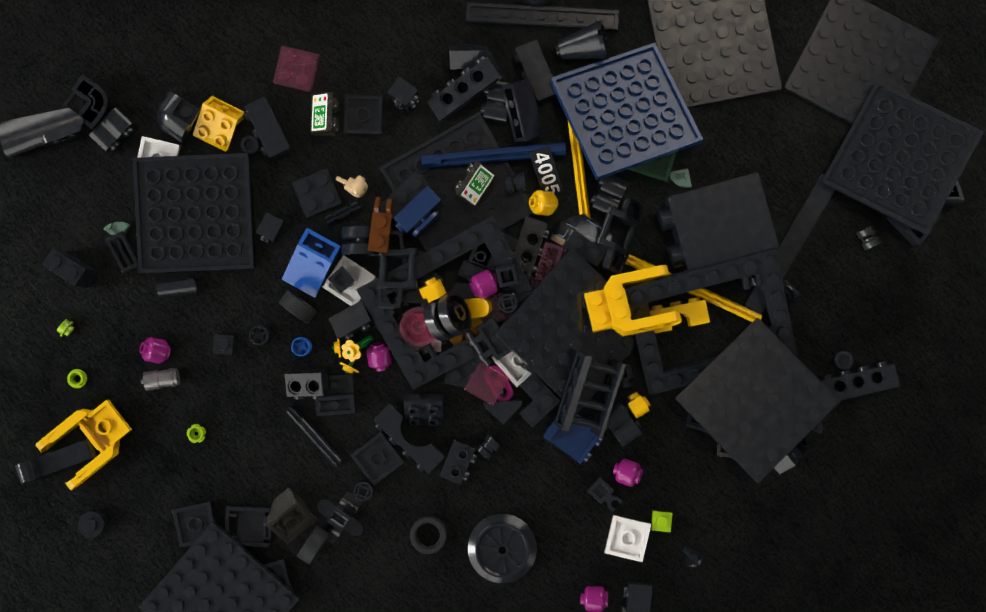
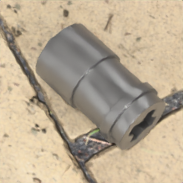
(158, 379)

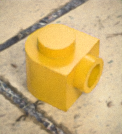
(432, 290)
(637, 404)

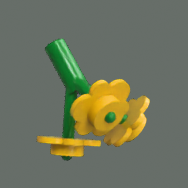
(351, 351)

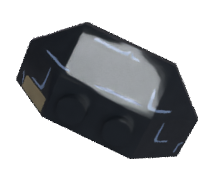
(580, 233)

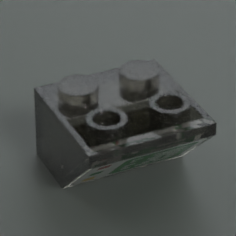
(324, 114)
(475, 184)

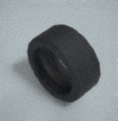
(297, 307)
(313, 545)
(428, 549)

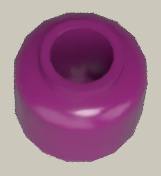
(484, 284)
(155, 350)
(379, 356)
(628, 472)
(594, 599)

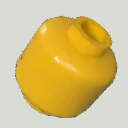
(543, 202)

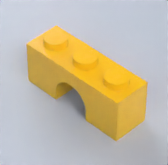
(694, 311)

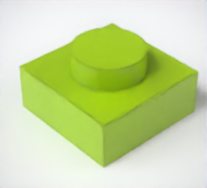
(661, 521)

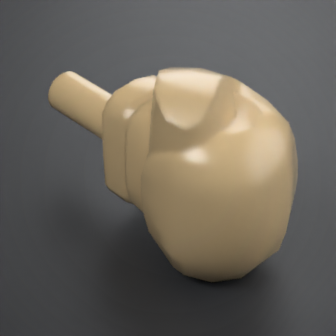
(356, 186)

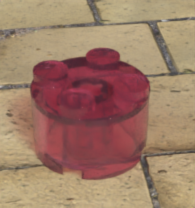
(409, 328)

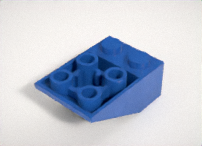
(311, 262)

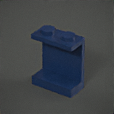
(575, 442)

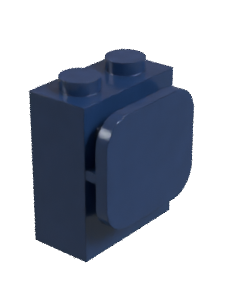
(418, 213)

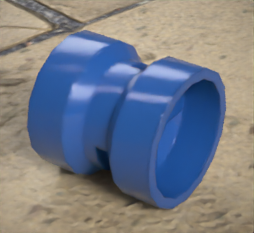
(298, 346)

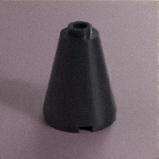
(585, 43)

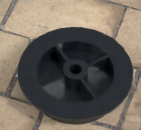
(494, 533)

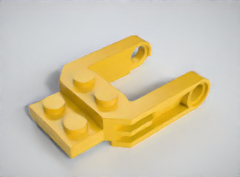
(611, 309)
(104, 430)

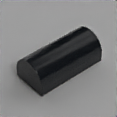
(177, 287)

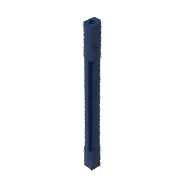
(488, 155)

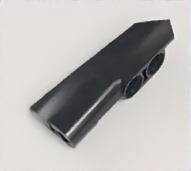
(39, 130)

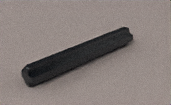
(314, 436)

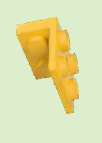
(217, 122)

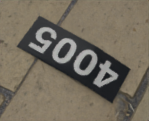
(546, 171)

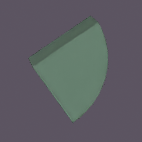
(681, 178)
(116, 227)

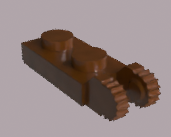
(381, 227)

